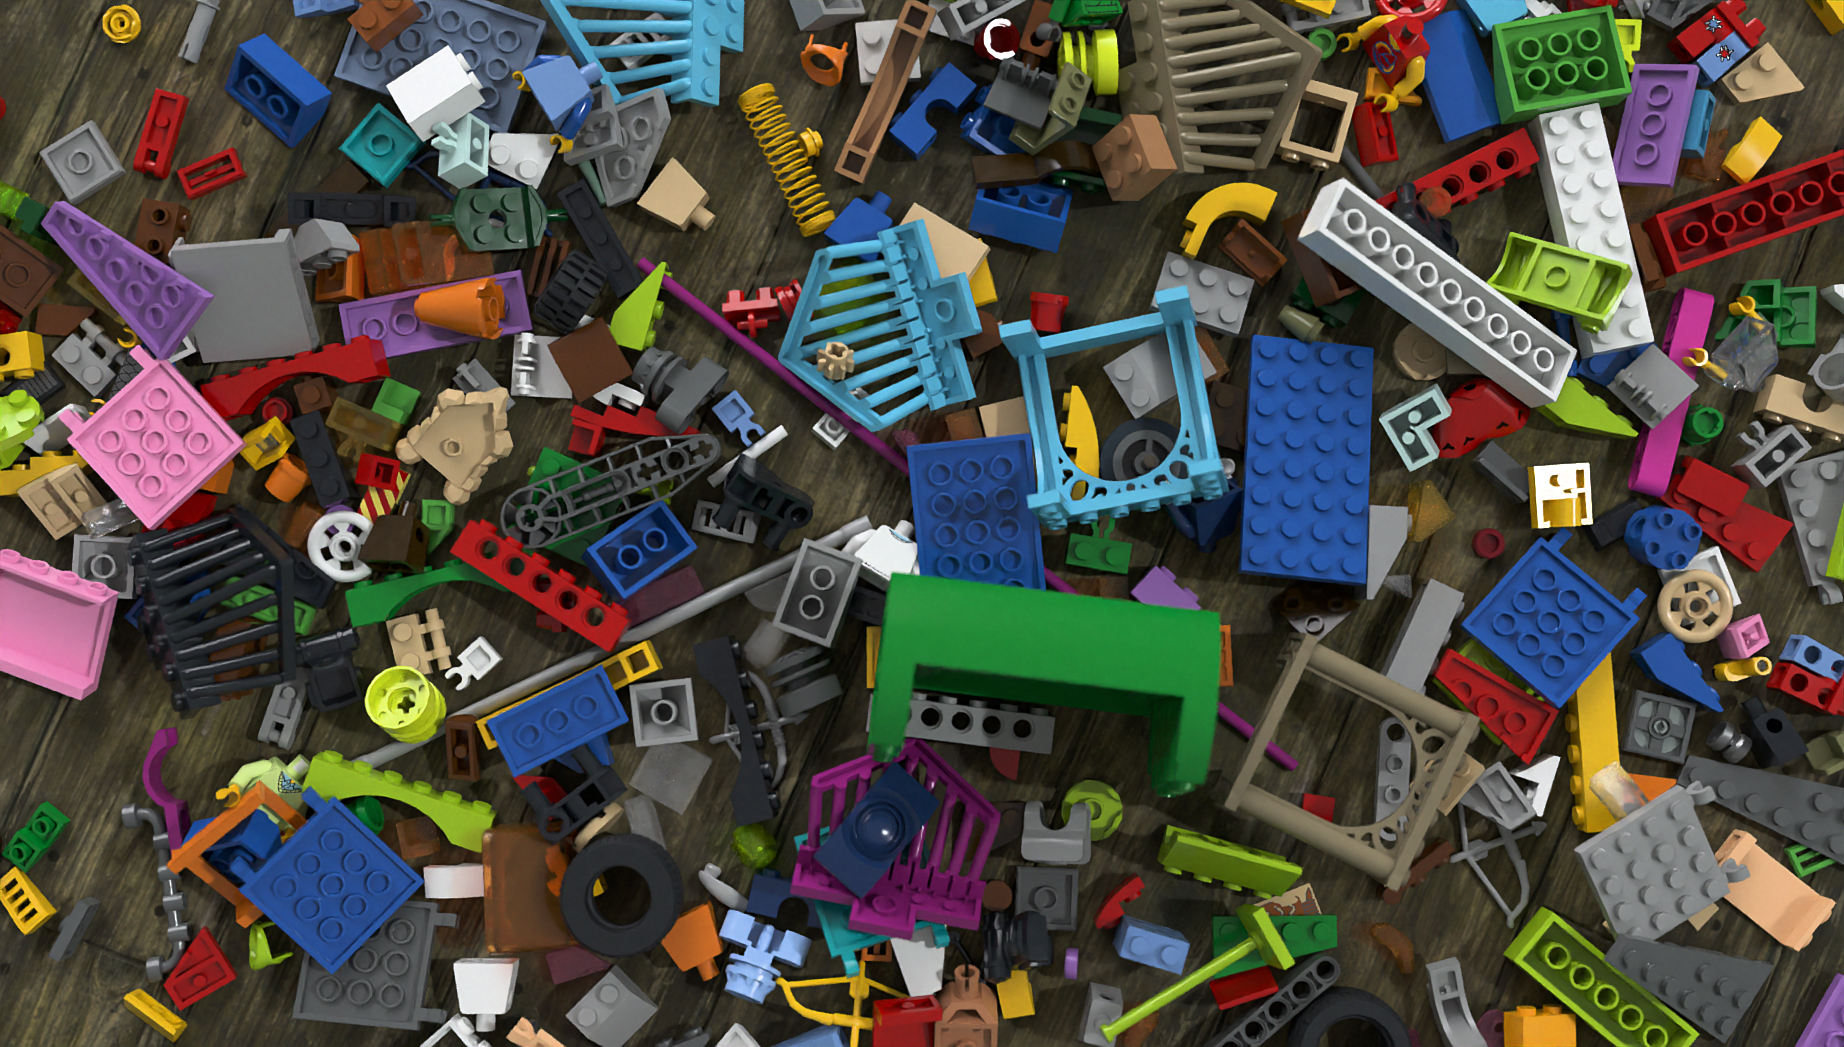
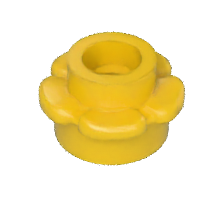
(810, 142)

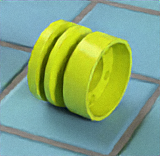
(1096, 59)
(395, 694)

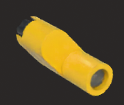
(1741, 668)

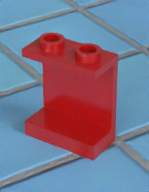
(905, 1021)

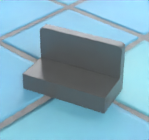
(1502, 472)

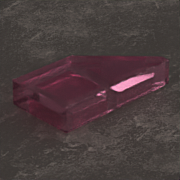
(574, 963)

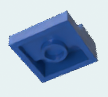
(989, 129)

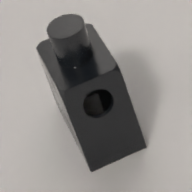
(1771, 734)

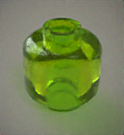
(753, 845)

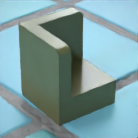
(1826, 753)

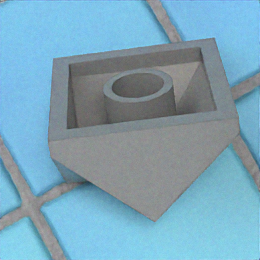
(663, 712)

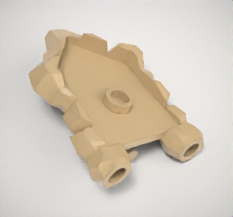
(461, 439)

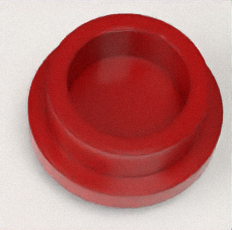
(278, 407)

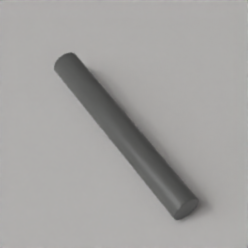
(1361, 175)

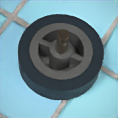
(1139, 449)

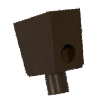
(397, 542)

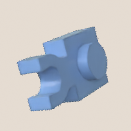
(736, 415)

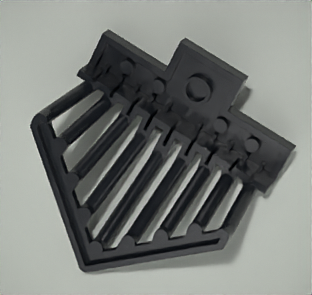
(170, 618)

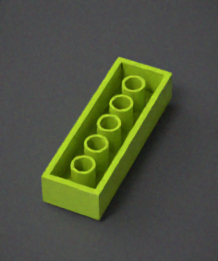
(1594, 989)

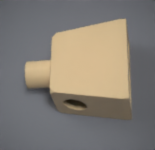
(677, 199)

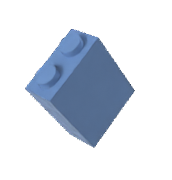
(1151, 944)

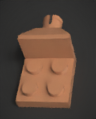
(968, 1012)

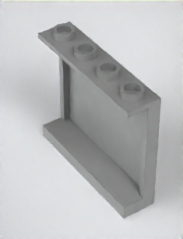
(258, 298)

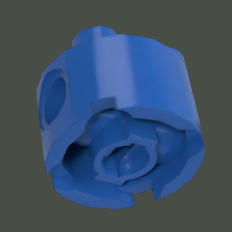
(1662, 537)

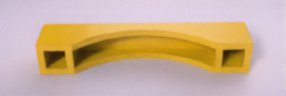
(620, 669)

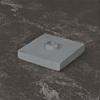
(82, 162)

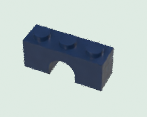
(771, 890)

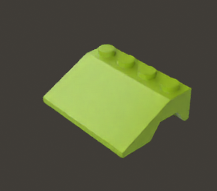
(1226, 861)

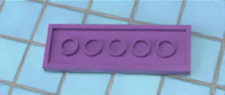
(402, 332)

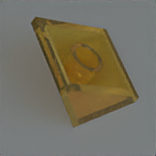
(1427, 510)

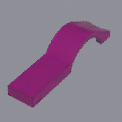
(175, 810)

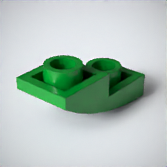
(36, 837)

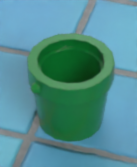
(1701, 425)
(368, 811)

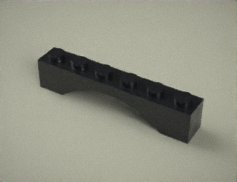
(722, 667)

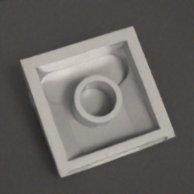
(105, 562)

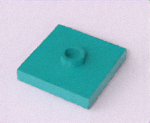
(382, 145)

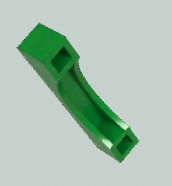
(381, 602)

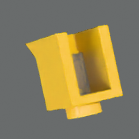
(266, 443)

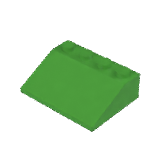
(1558, 63)

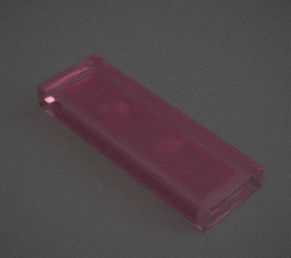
(663, 595)

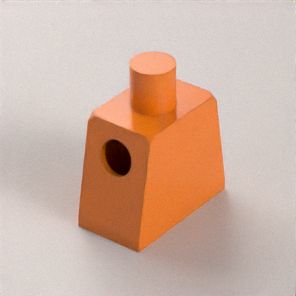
(696, 941)

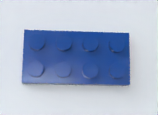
(557, 720)

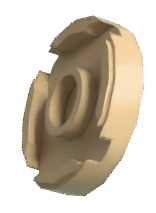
(1419, 354)
(598, 826)

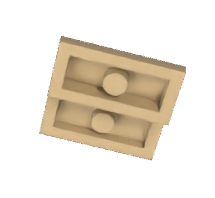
(61, 499)

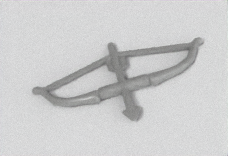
(1478, 850)

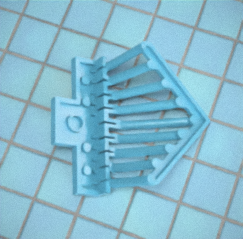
(697, 32)
(932, 311)

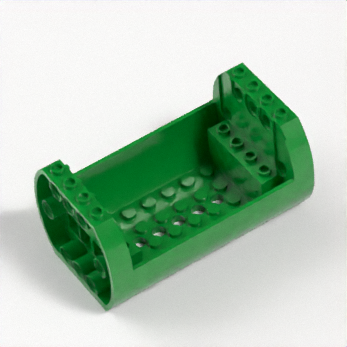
(1056, 654)

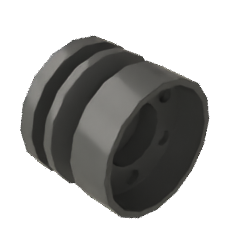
(803, 680)

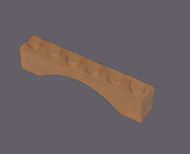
(886, 90)

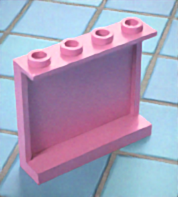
(53, 625)

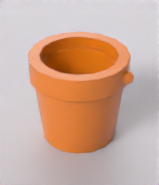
(288, 478)

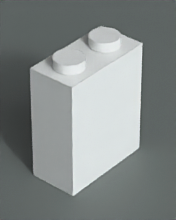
(436, 92)

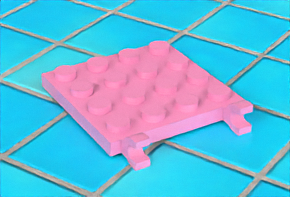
(154, 440)

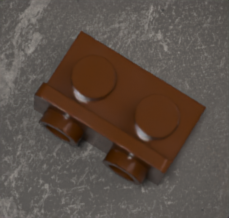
(1646, 260)

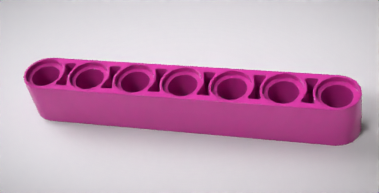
(1658, 447)

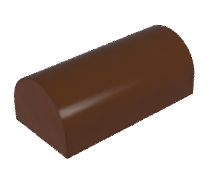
(463, 748)

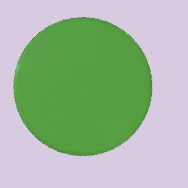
(1325, 40)

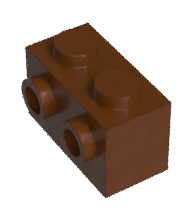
(160, 227)

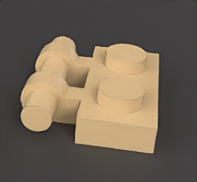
(409, 642)

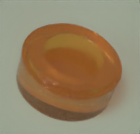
(1436, 200)

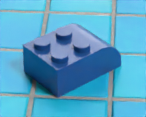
(639, 552)

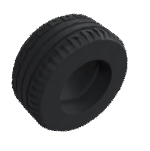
(587, 921)

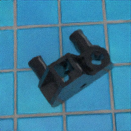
(1421, 220)
(753, 484)
(573, 808)

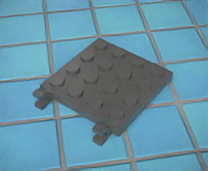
(383, 978)

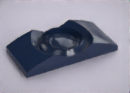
(876, 830)

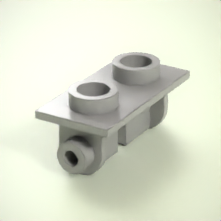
(475, 378)

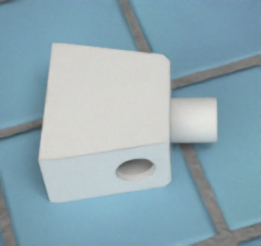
(485, 988)

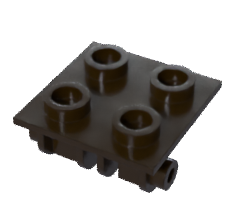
(1315, 607)

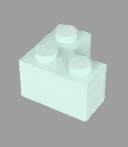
(1409, 422)

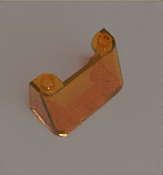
(523, 888)

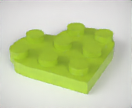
(18, 418)

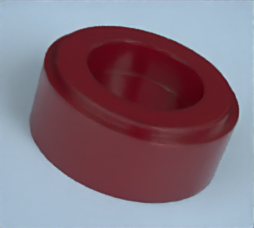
(1488, 543)

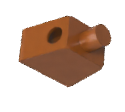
(1032, 54)

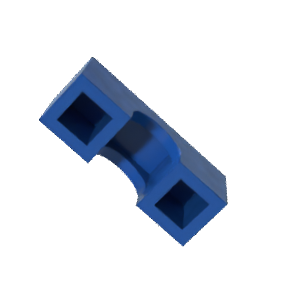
(947, 89)

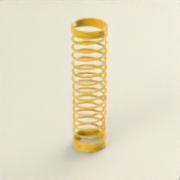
(747, 101)

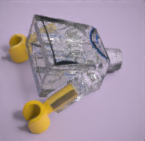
(1745, 354)

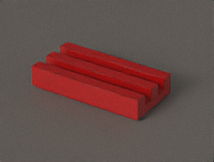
(219, 183)

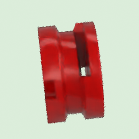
(789, 297)

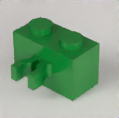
(1098, 552)

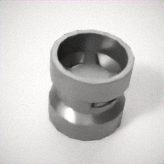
(1729, 742)

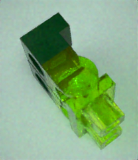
(18, 206)

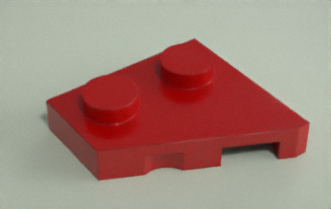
(199, 971)

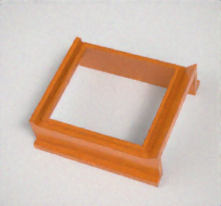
(190, 857)

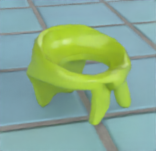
(259, 949)

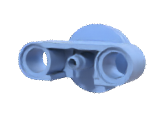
(752, 974)

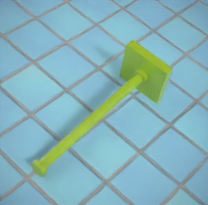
(1261, 937)

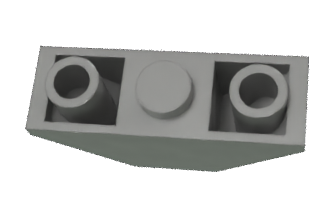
(323, 244)

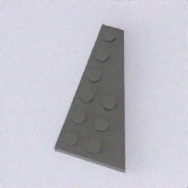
(1694, 981)

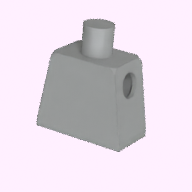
(1099, 1011)

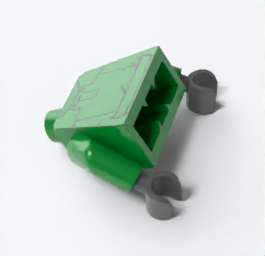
(1078, 13)

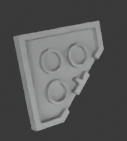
(642, 127)

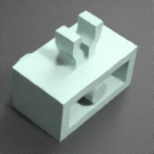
(462, 150)

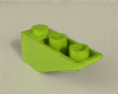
(636, 315)
(1582, 412)

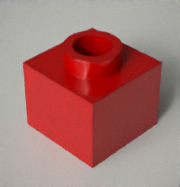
(377, 471)

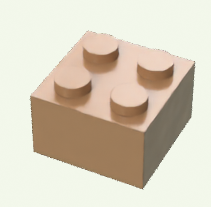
(1134, 157)

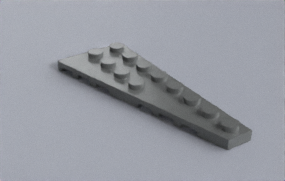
(1784, 804)

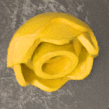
(115, 17)

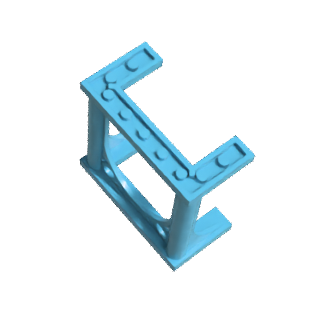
(1053, 500)

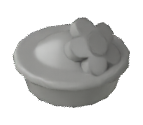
(1635, 8)

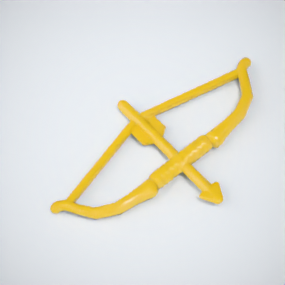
(858, 990)

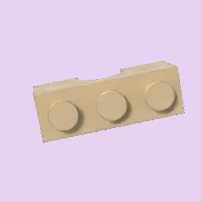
(1783, 402)

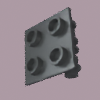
(1021, 93)

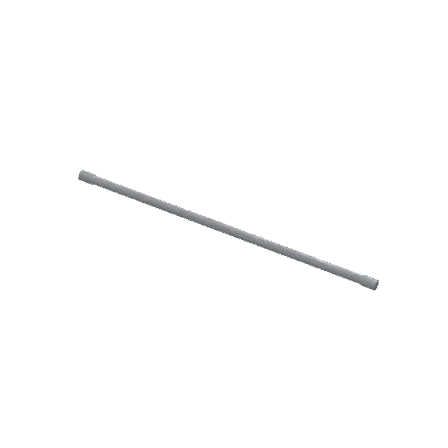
(630, 638)

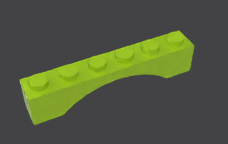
(459, 819)

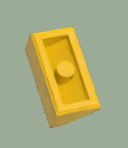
(154, 1014)

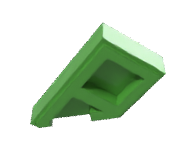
(440, 518)

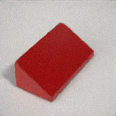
(1374, 134)
(1242, 987)

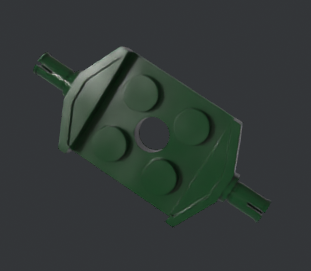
(522, 214)

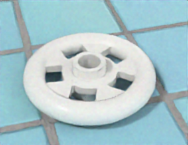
(318, 539)

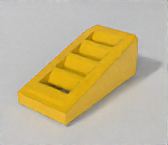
(38, 901)

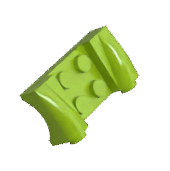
(1562, 280)

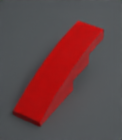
(616, 420)

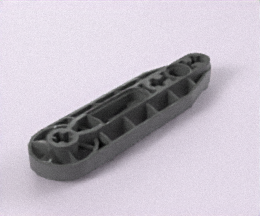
(625, 480)

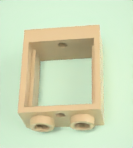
(1331, 97)

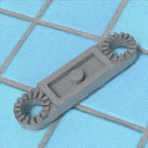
(1391, 774)

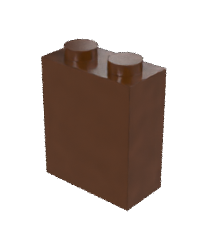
(236, 651)

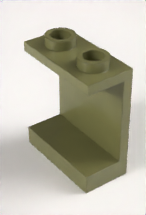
(1061, 115)

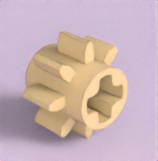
(835, 360)

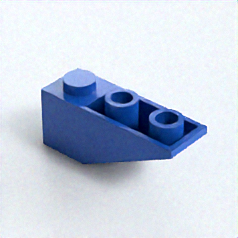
(1668, 666)

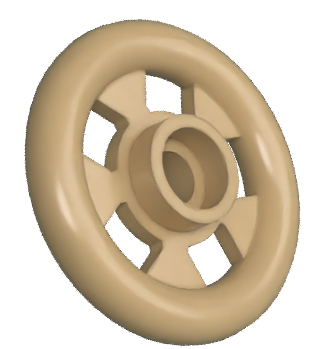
(1700, 631)

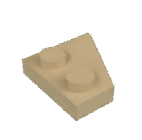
(1760, 78)

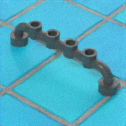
(172, 900)

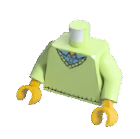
(280, 778)

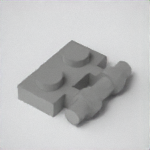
(85, 364)

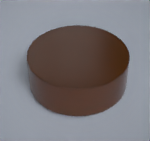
(997, 895)

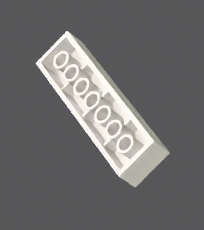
(1589, 214)

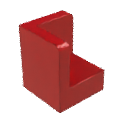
(587, 438)

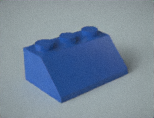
(276, 89)
(1023, 214)
(253, 839)

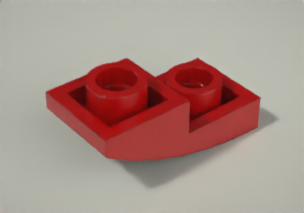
(1110, 910)

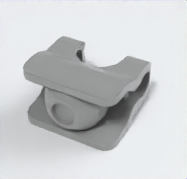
(1060, 846)

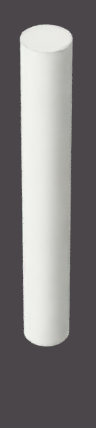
(753, 452)

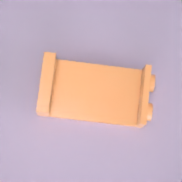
(1773, 894)

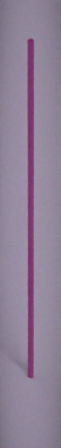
(886, 451)

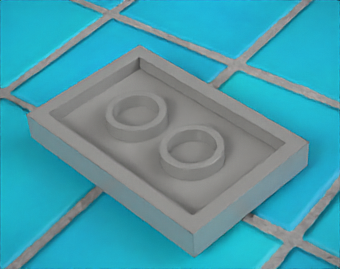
(1215, 293)

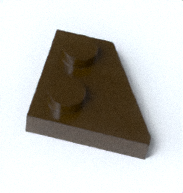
(1009, 828)

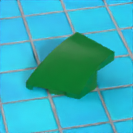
(1788, 308)

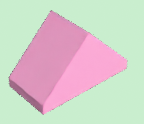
(1743, 638)

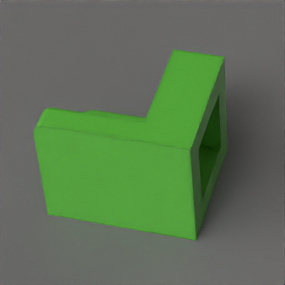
(396, 401)

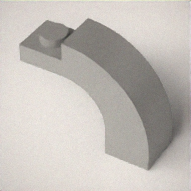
(1450, 1005)

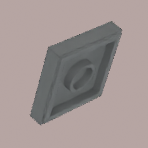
(1049, 892)

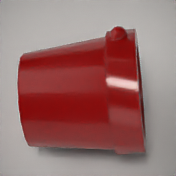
(997, 40)
(1047, 311)

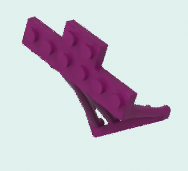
(903, 890)

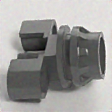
(681, 391)

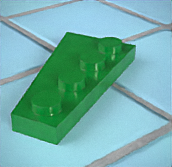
(1299, 932)

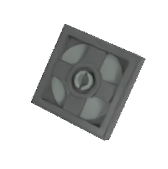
(1658, 726)

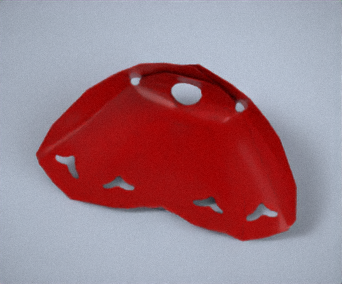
(1478, 415)

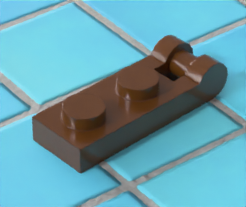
(1432, 856)

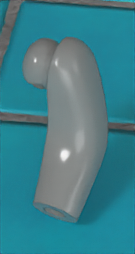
(720, 890)

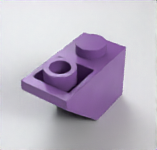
(1159, 589)

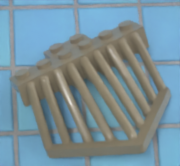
(1163, 86)

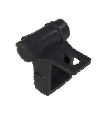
(330, 669)
(1014, 944)

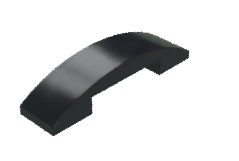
(351, 208)

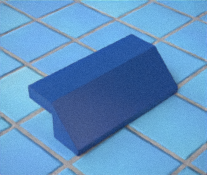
(1458, 78)

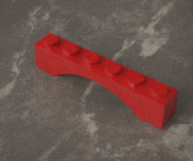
(241, 394)

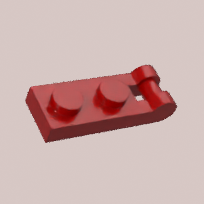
(160, 133)

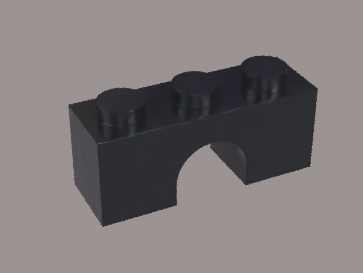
(318, 447)

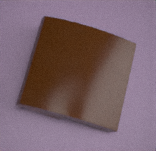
(590, 359)

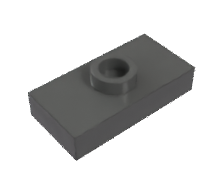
(73, 928)

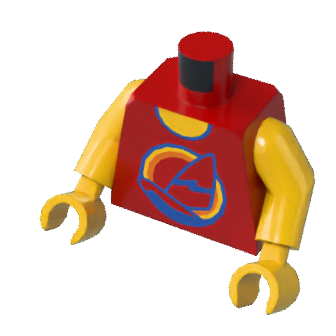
(1396, 51)

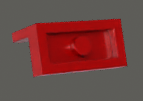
(1711, 486)

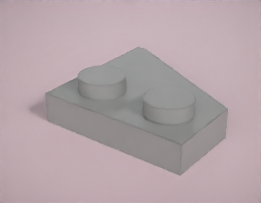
(1498, 798)

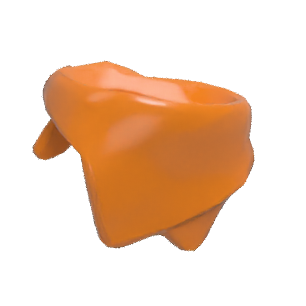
(837, 56)

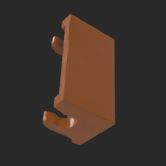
(1252, 253)

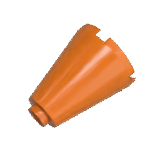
(464, 308)

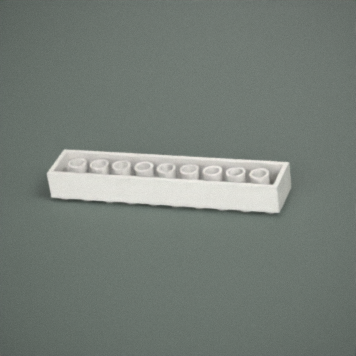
(1437, 293)

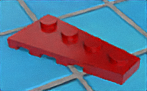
(1746, 536)
(1503, 708)

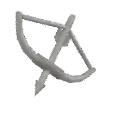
(774, 724)

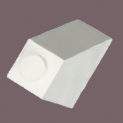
(920, 963)

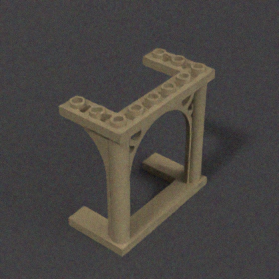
(1448, 725)

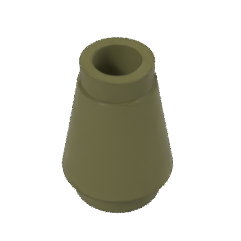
(1301, 324)

